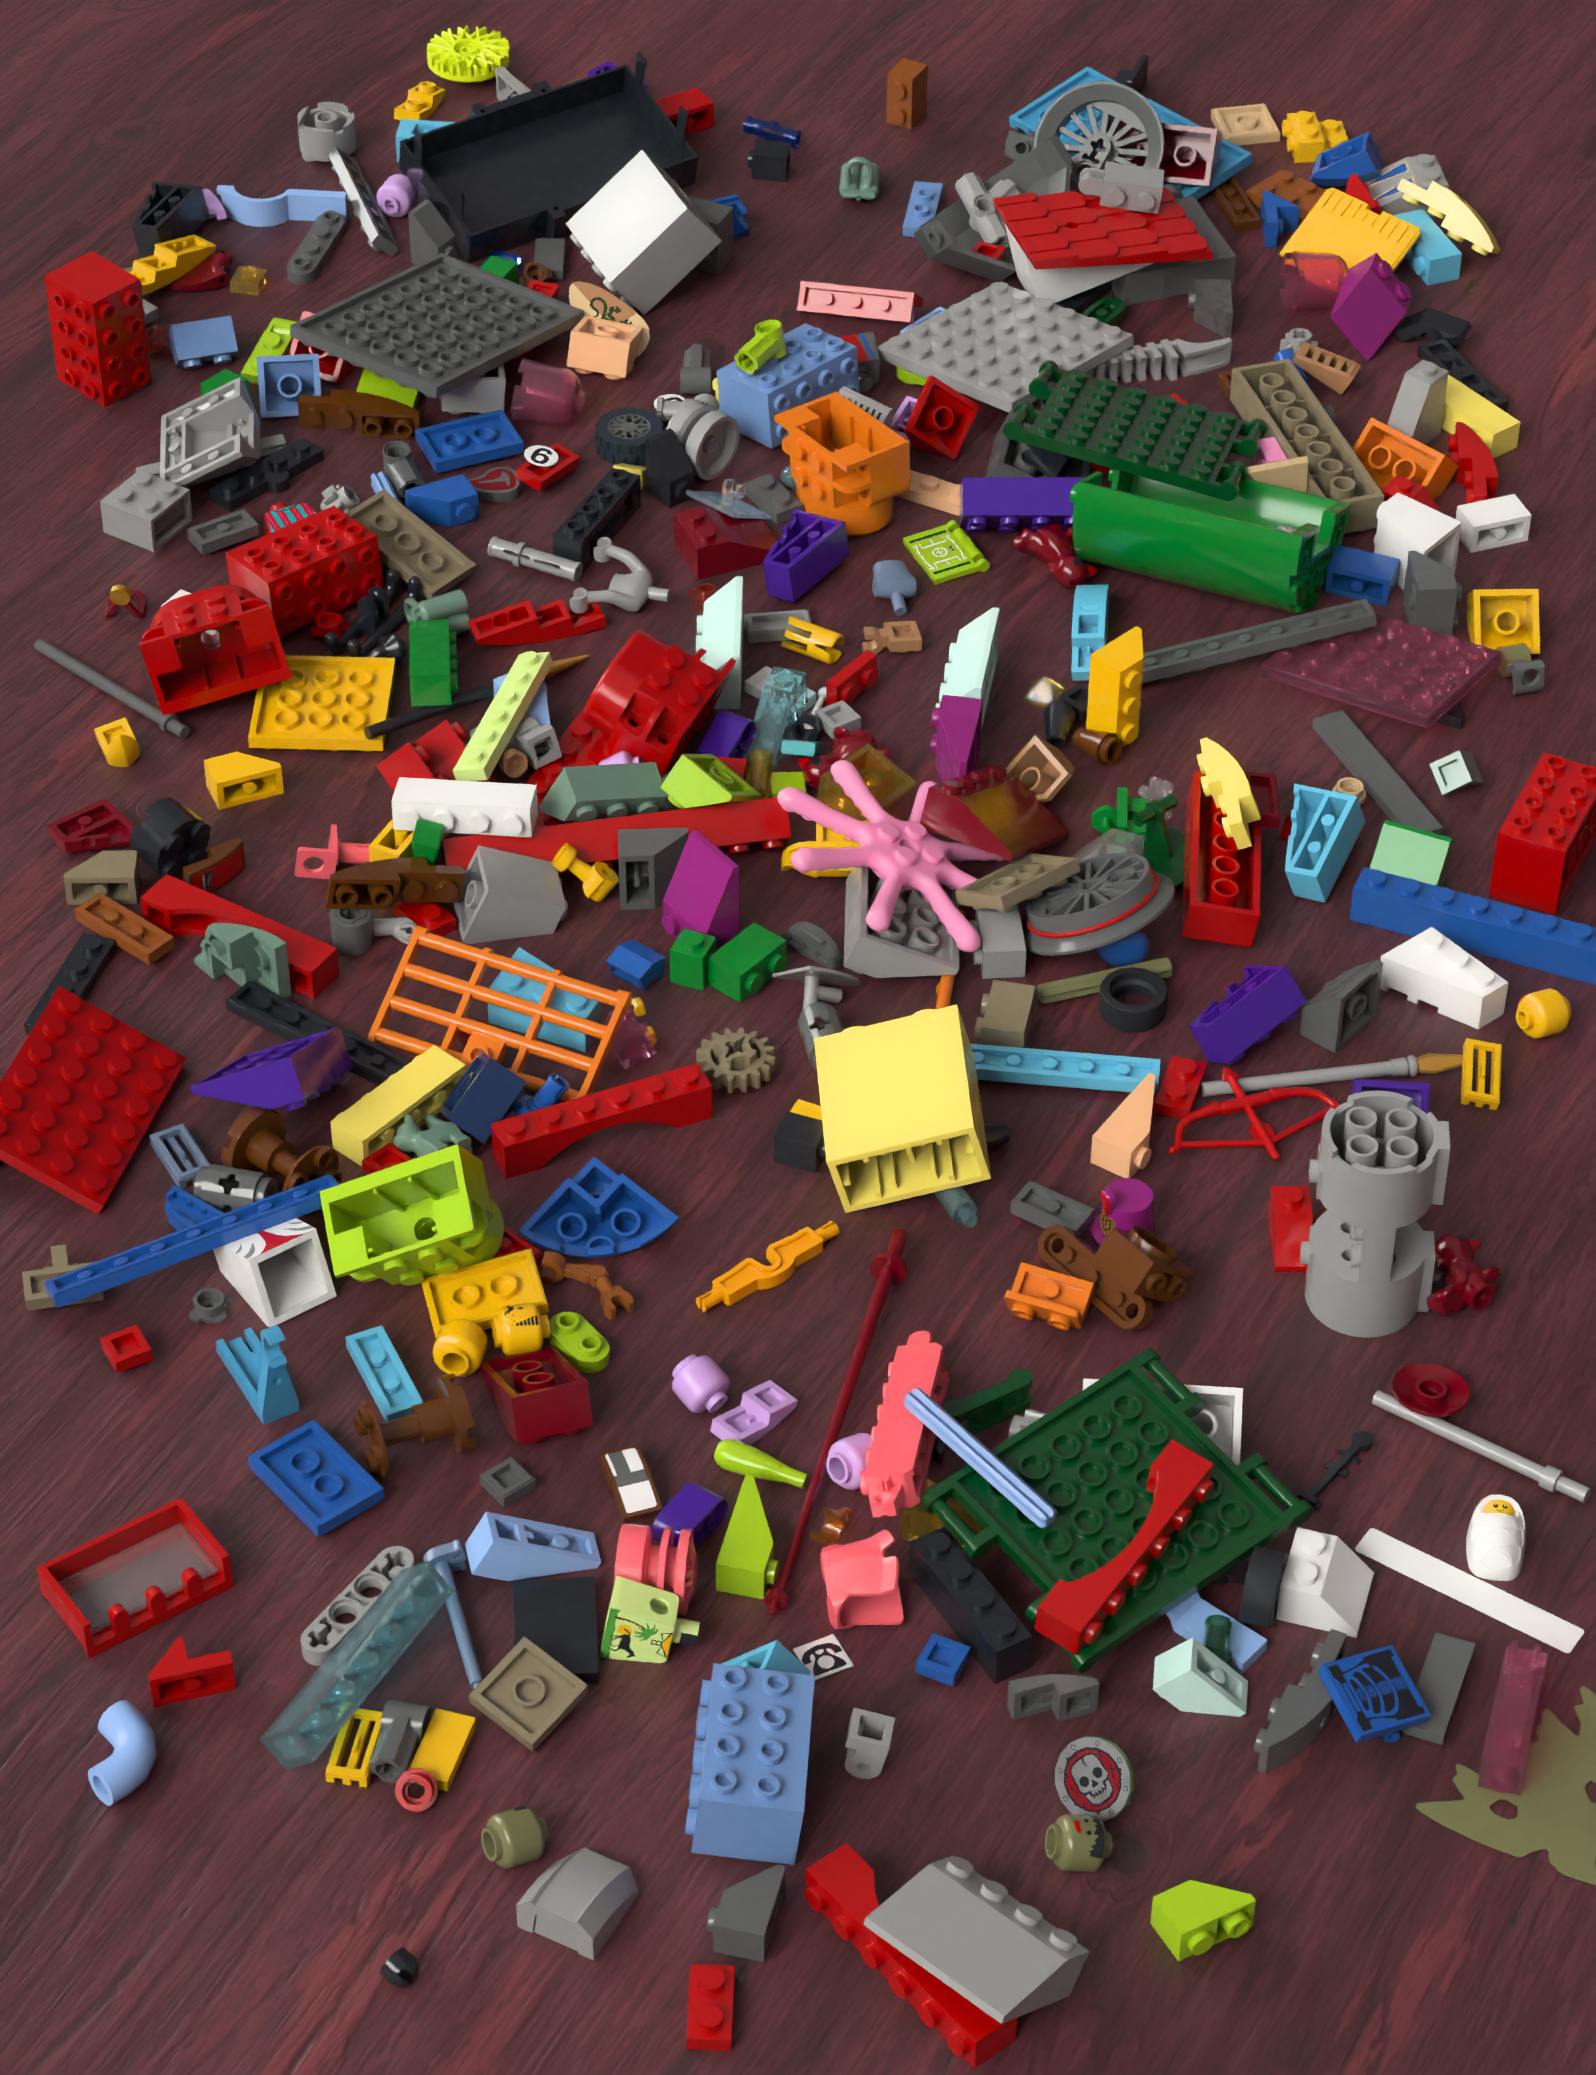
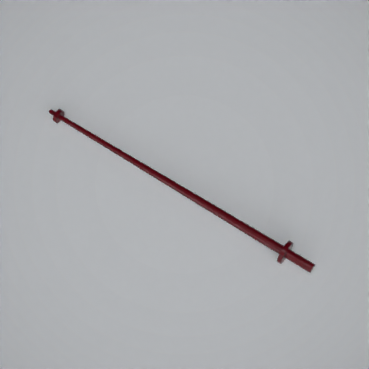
(888, 1270)

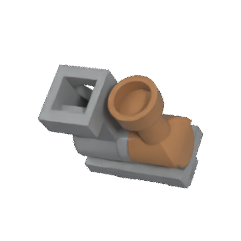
(525, 744)

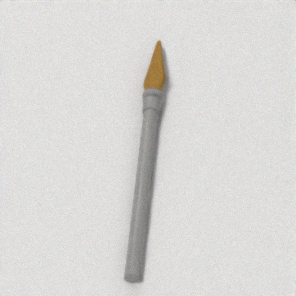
(1402, 1066)

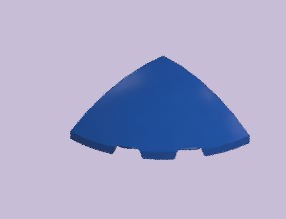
(598, 1215)

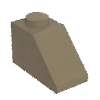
(107, 872)

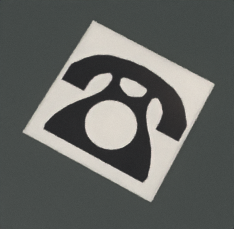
(823, 1656)

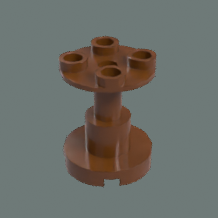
(261, 1146)
(429, 1421)

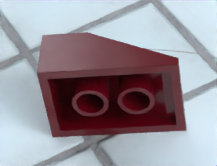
(719, 543)
(538, 1395)

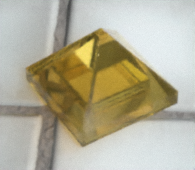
(1043, 691)

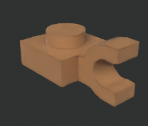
(897, 636)

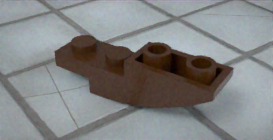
(359, 411)
(392, 881)

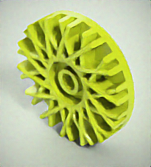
(466, 55)

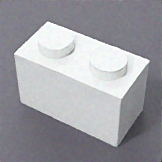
(1493, 523)

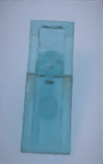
(778, 709)

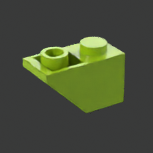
(1199, 1916)

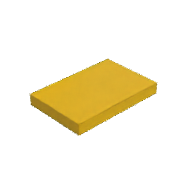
(483, 1289)

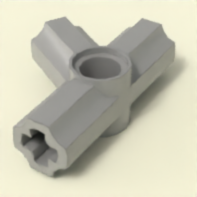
(980, 206)

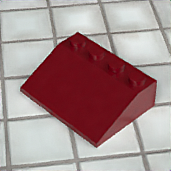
(991, 814)

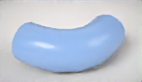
(132, 1754)

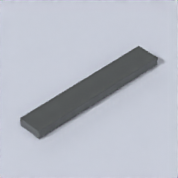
(1374, 772)

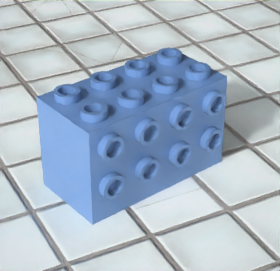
(810, 369)
(750, 1764)

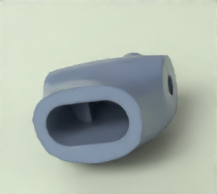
(893, 582)

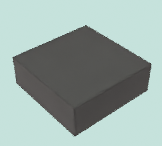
(507, 1482)

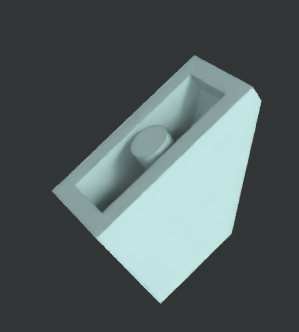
(1199, 1681)

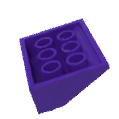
(282, 1073)

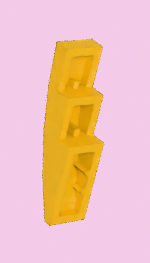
(171, 261)

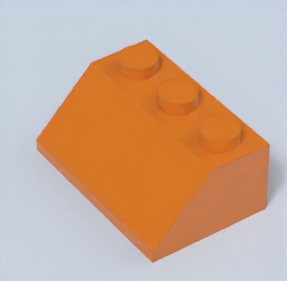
(1392, 454)

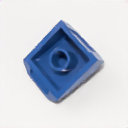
(1353, 156)

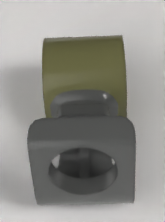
(1517, 664)

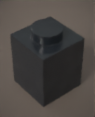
(770, 160)
(799, 1142)

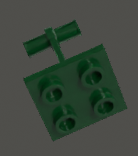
(1163, 846)

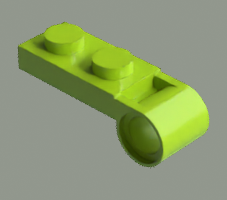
(273, 342)

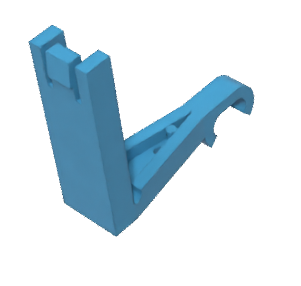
(261, 1372)

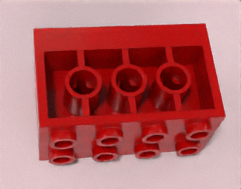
(1546, 835)

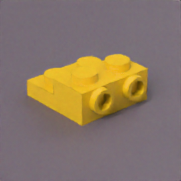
(1309, 137)

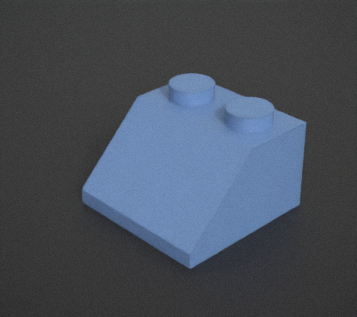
(203, 342)

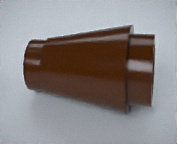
(1099, 745)

